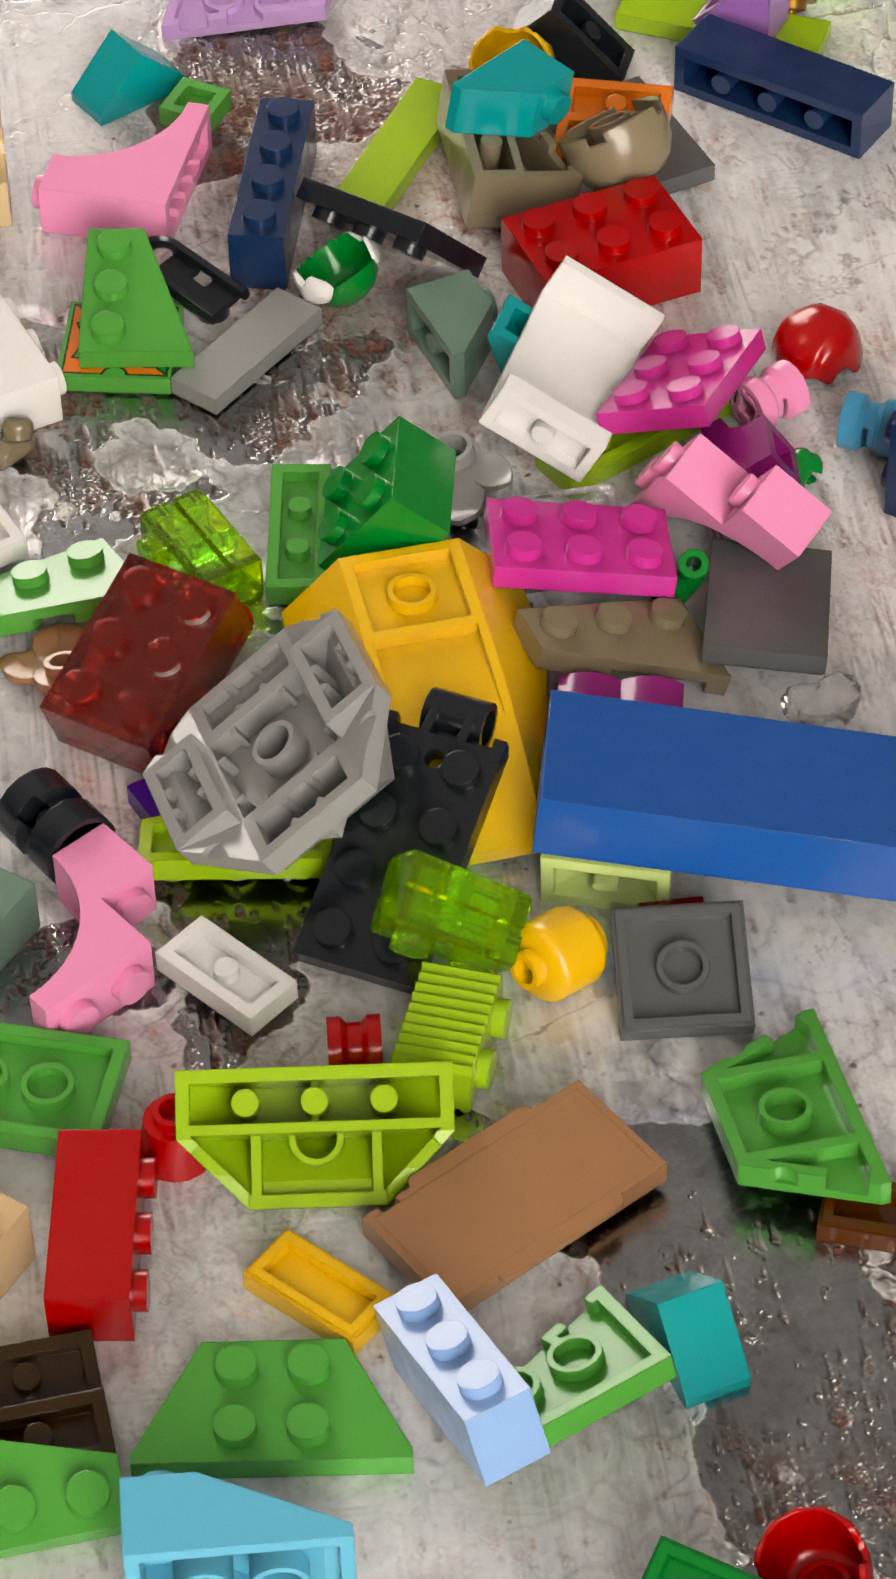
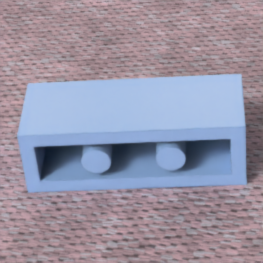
(462, 1379)

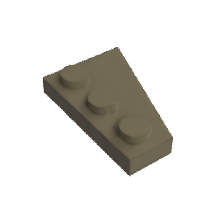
(628, 636)

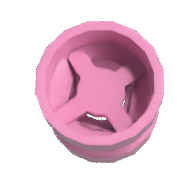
(776, 394)

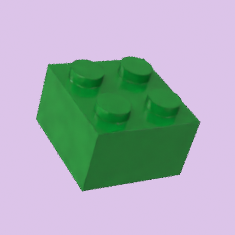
(388, 495)

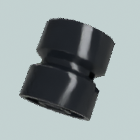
(45, 815)

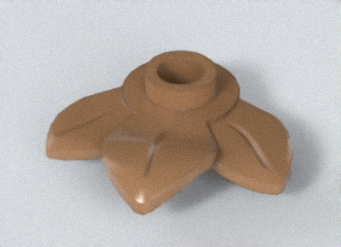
(46, 658)

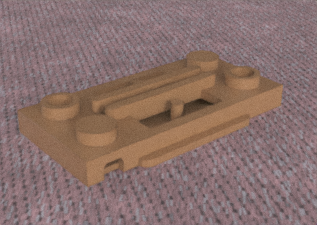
(515, 1195)

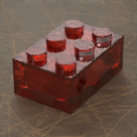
(144, 662)

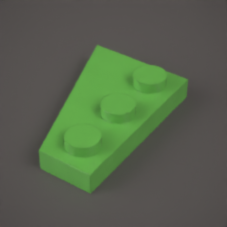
(127, 306)

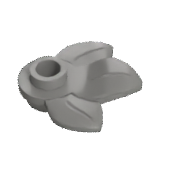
(474, 475)

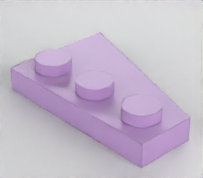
(213, 17)

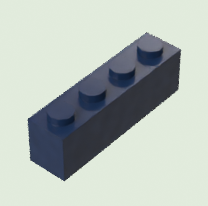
(783, 86)
(266, 205)

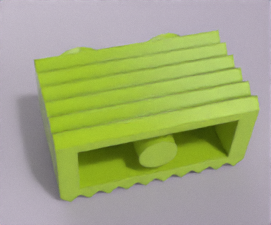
(455, 1020)

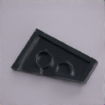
(379, 223)

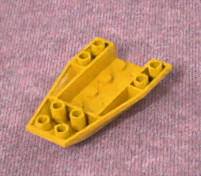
(441, 624)

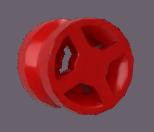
(354, 1041)

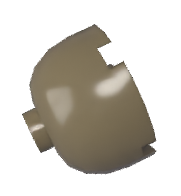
(619, 144)

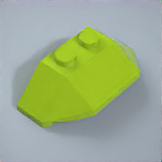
(315, 1130)

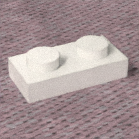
(226, 975)

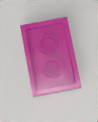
(682, 380)
(579, 547)

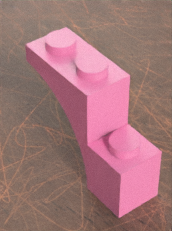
(706, 486)
(111, 962)

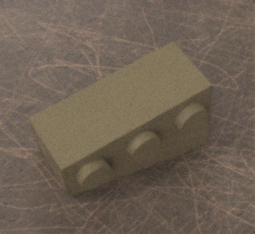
(501, 173)

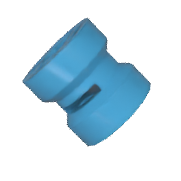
(864, 423)

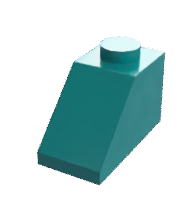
(511, 94)

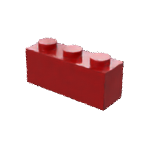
(99, 1233)

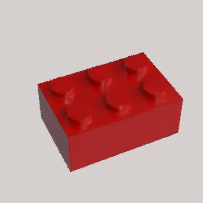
(620, 232)

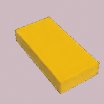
(316, 1290)

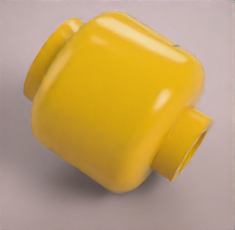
(560, 954)

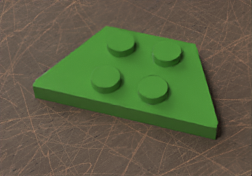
(794, 1119)
(274, 1414)

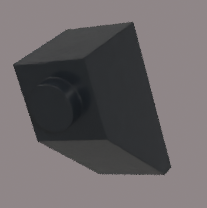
(578, 38)

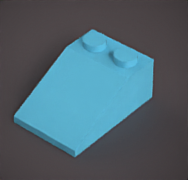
(218, 1530)

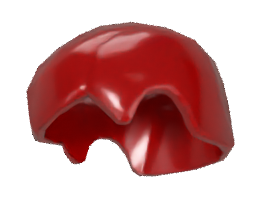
(818, 342)
(812, 1546)

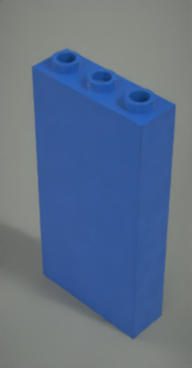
(718, 795)

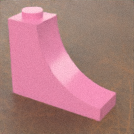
(130, 186)

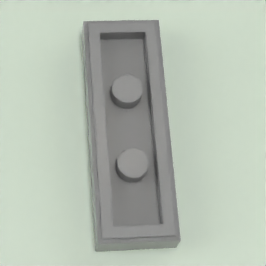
(246, 350)

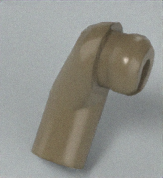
(16, 440)

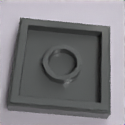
(682, 970)

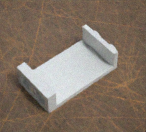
(566, 367)

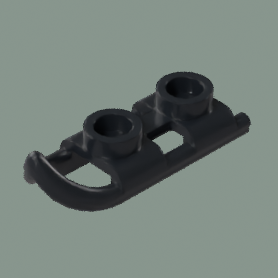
(207, 302)

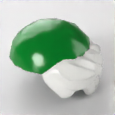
(339, 271)

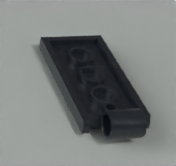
(422, 810)

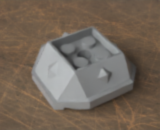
(277, 751)

